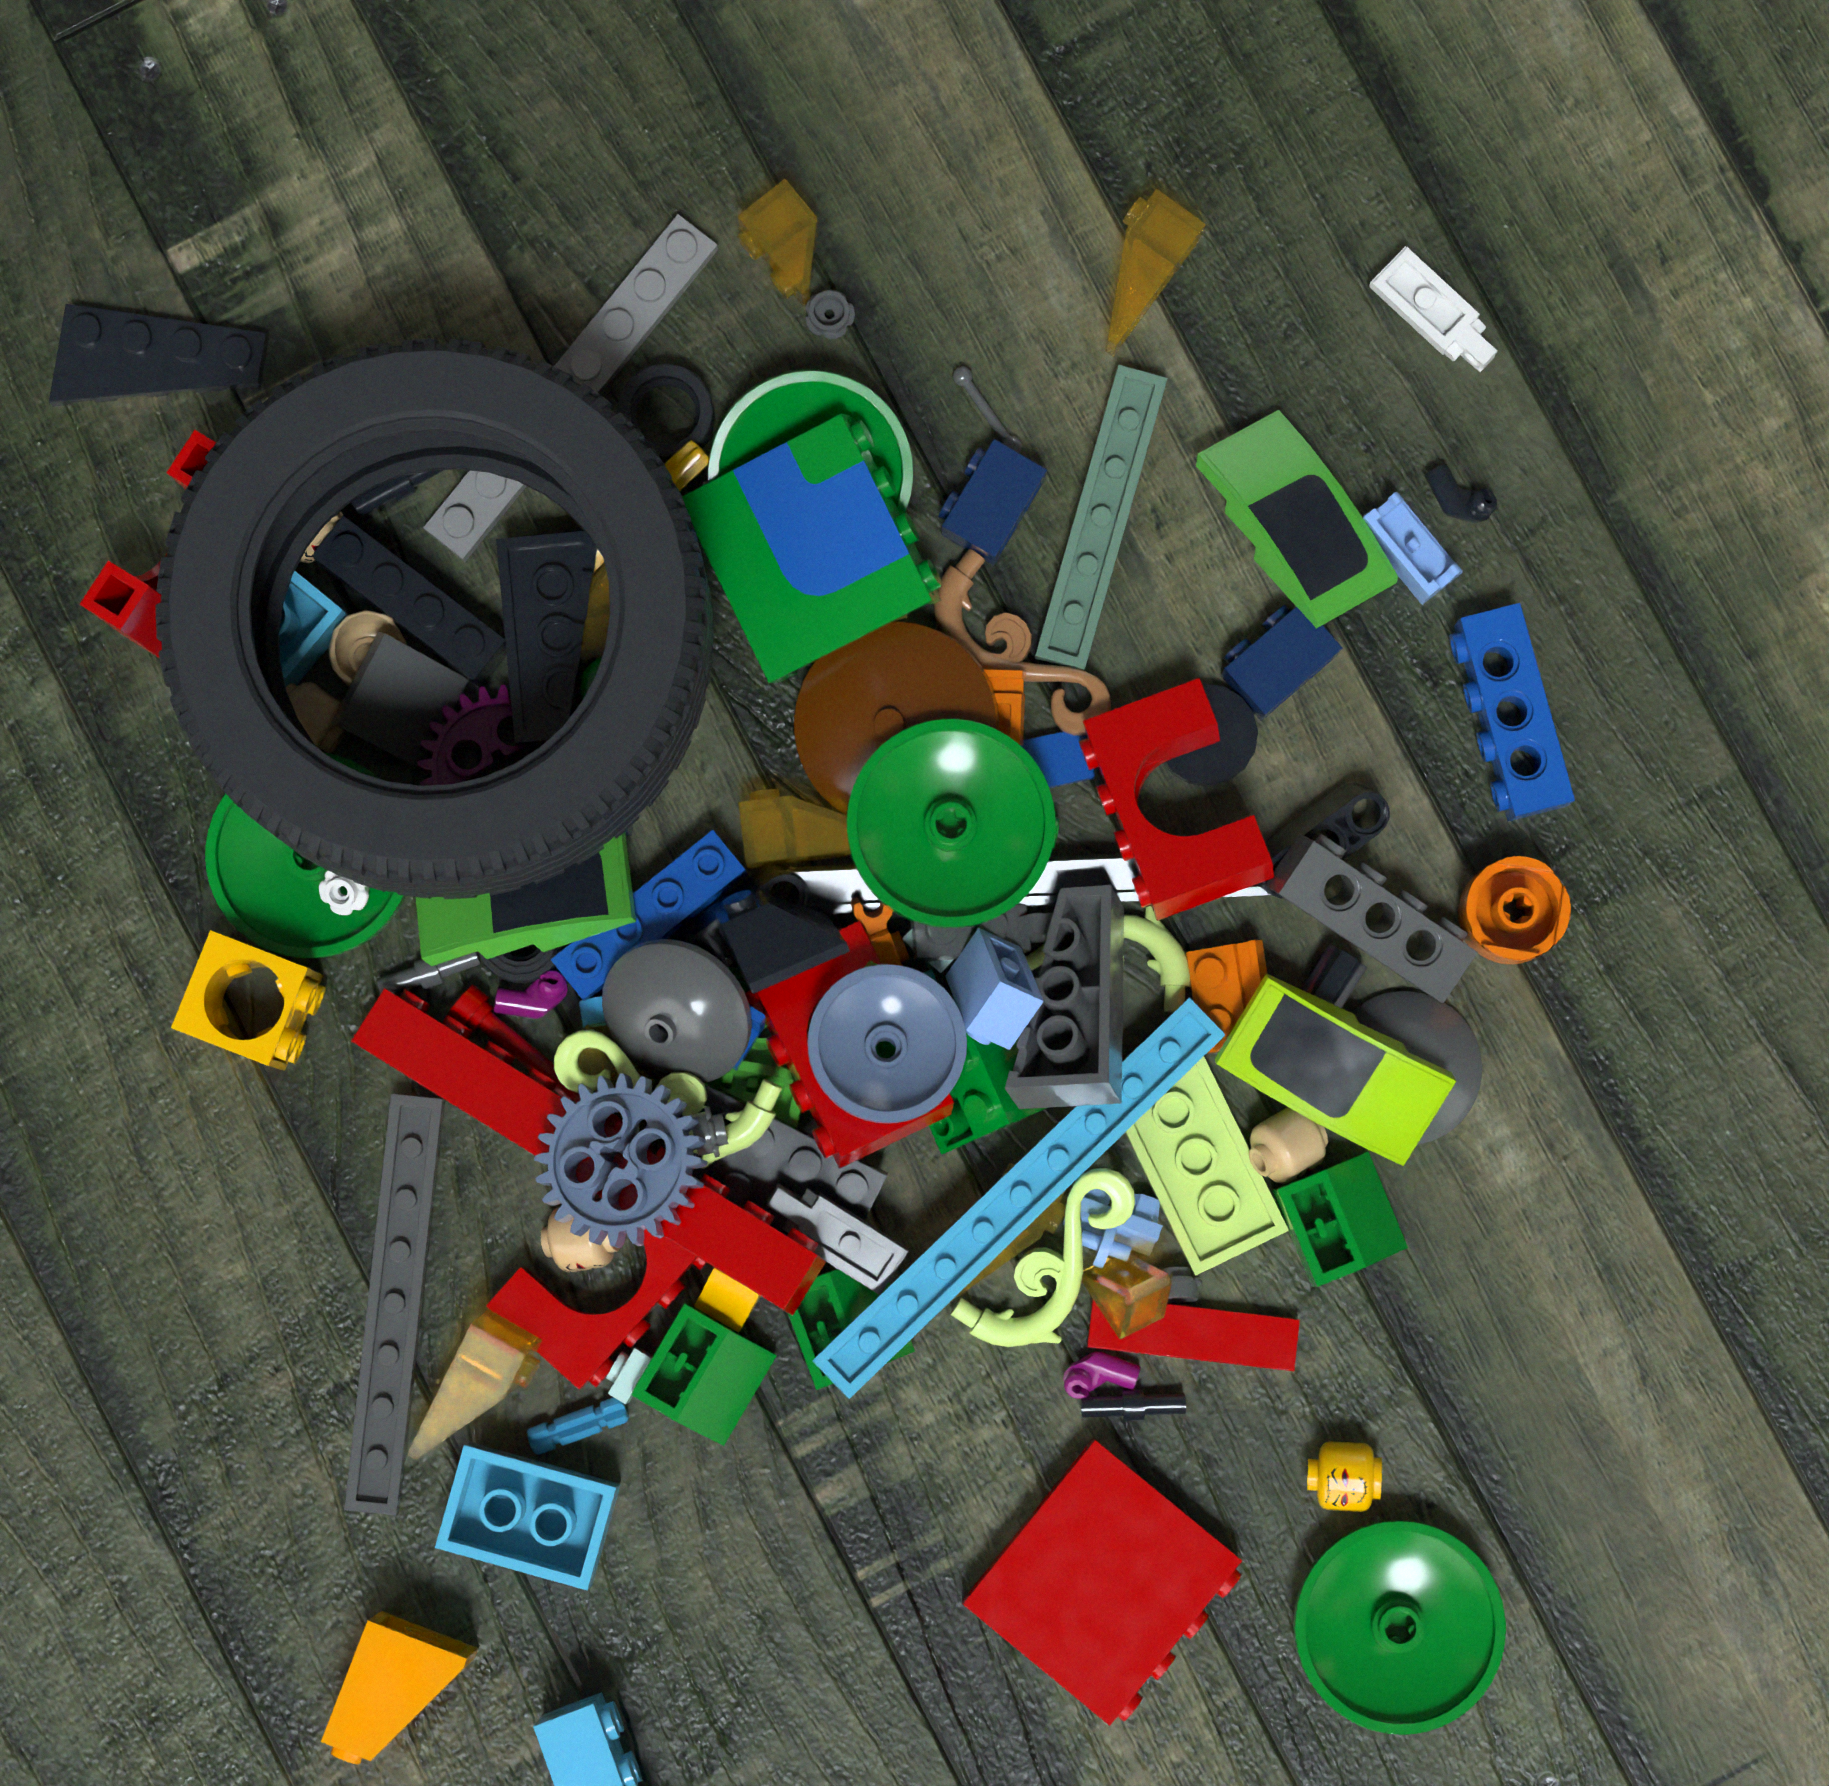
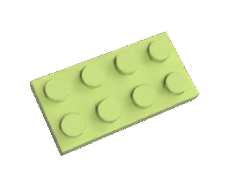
(1204, 1172)

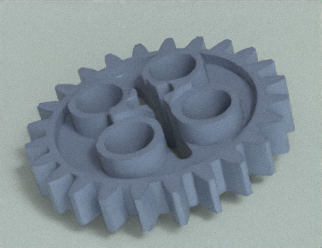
(659, 1185)

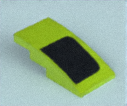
(1335, 1069)

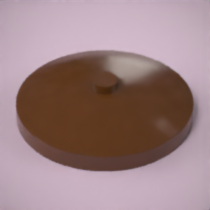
(877, 690)

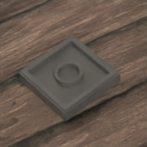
(397, 699)

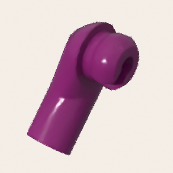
(534, 1000)
(1097, 1369)

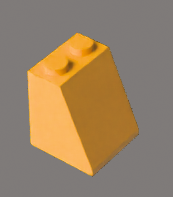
(389, 1683)

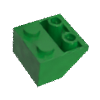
(980, 1097)
(1340, 1220)
(826, 1312)
(703, 1374)

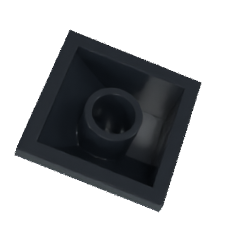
(775, 937)

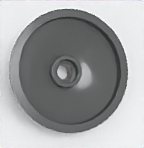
(688, 996)
(1436, 1035)

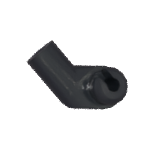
(1460, 502)

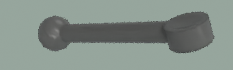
(963, 377)

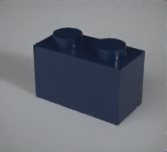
(993, 500)
(1279, 660)

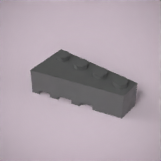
(1075, 1038)

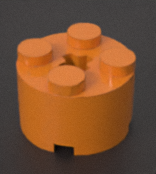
(1536, 892)

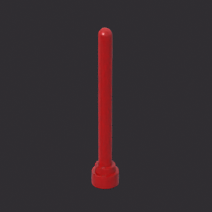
(476, 1013)

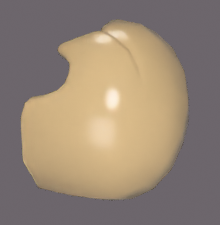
(354, 638)

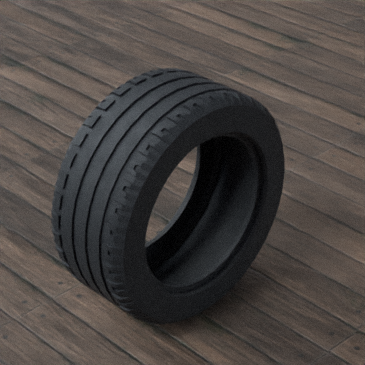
(327, 445)

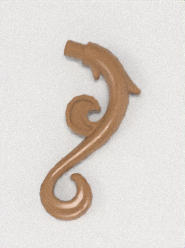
(1015, 632)

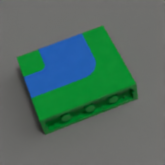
(811, 546)

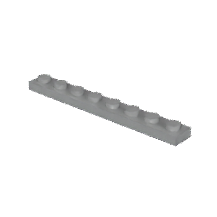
(591, 359)

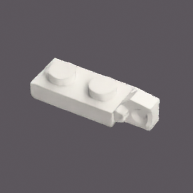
(1433, 309)

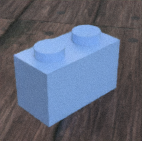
(994, 989)

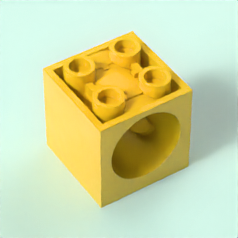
(205, 1018)

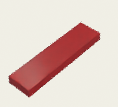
(1206, 1336)

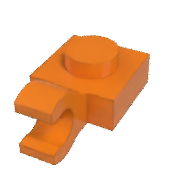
(888, 946)

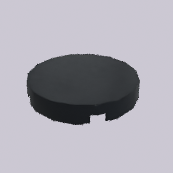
(1230, 755)

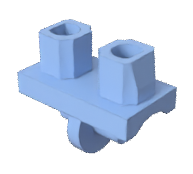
(1136, 1234)

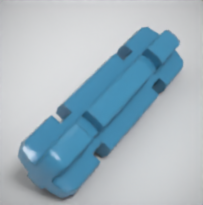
(577, 1425)

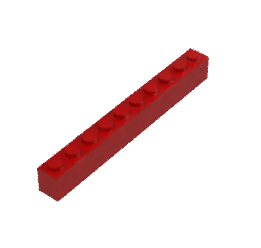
(518, 1107)

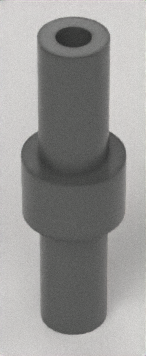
(426, 975)

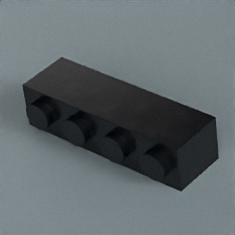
(411, 602)

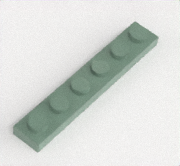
(1101, 518)

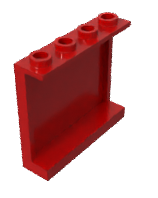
(1103, 1583)

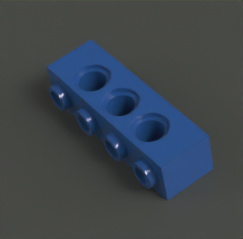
(1506, 634)
(661, 909)

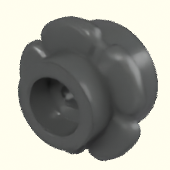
(825, 301)
(712, 1130)
(1183, 1285)

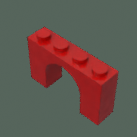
(129, 600)
(1171, 868)
(788, 1017)
(584, 1342)

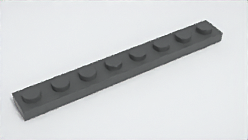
(394, 1304)

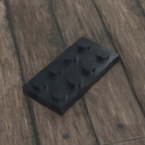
(787, 1158)

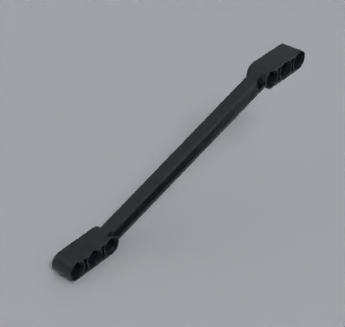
(833, 886)

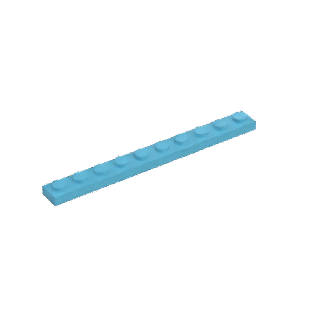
(1015, 1202)

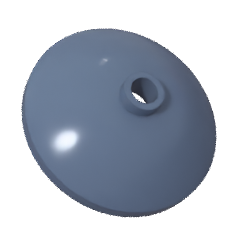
(893, 1007)

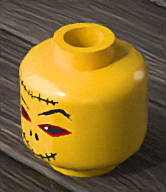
(1345, 1476)

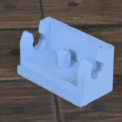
(1411, 549)

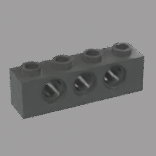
(1431, 968)

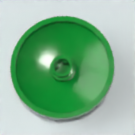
(798, 402)
(950, 823)
(275, 891)
(1399, 1627)

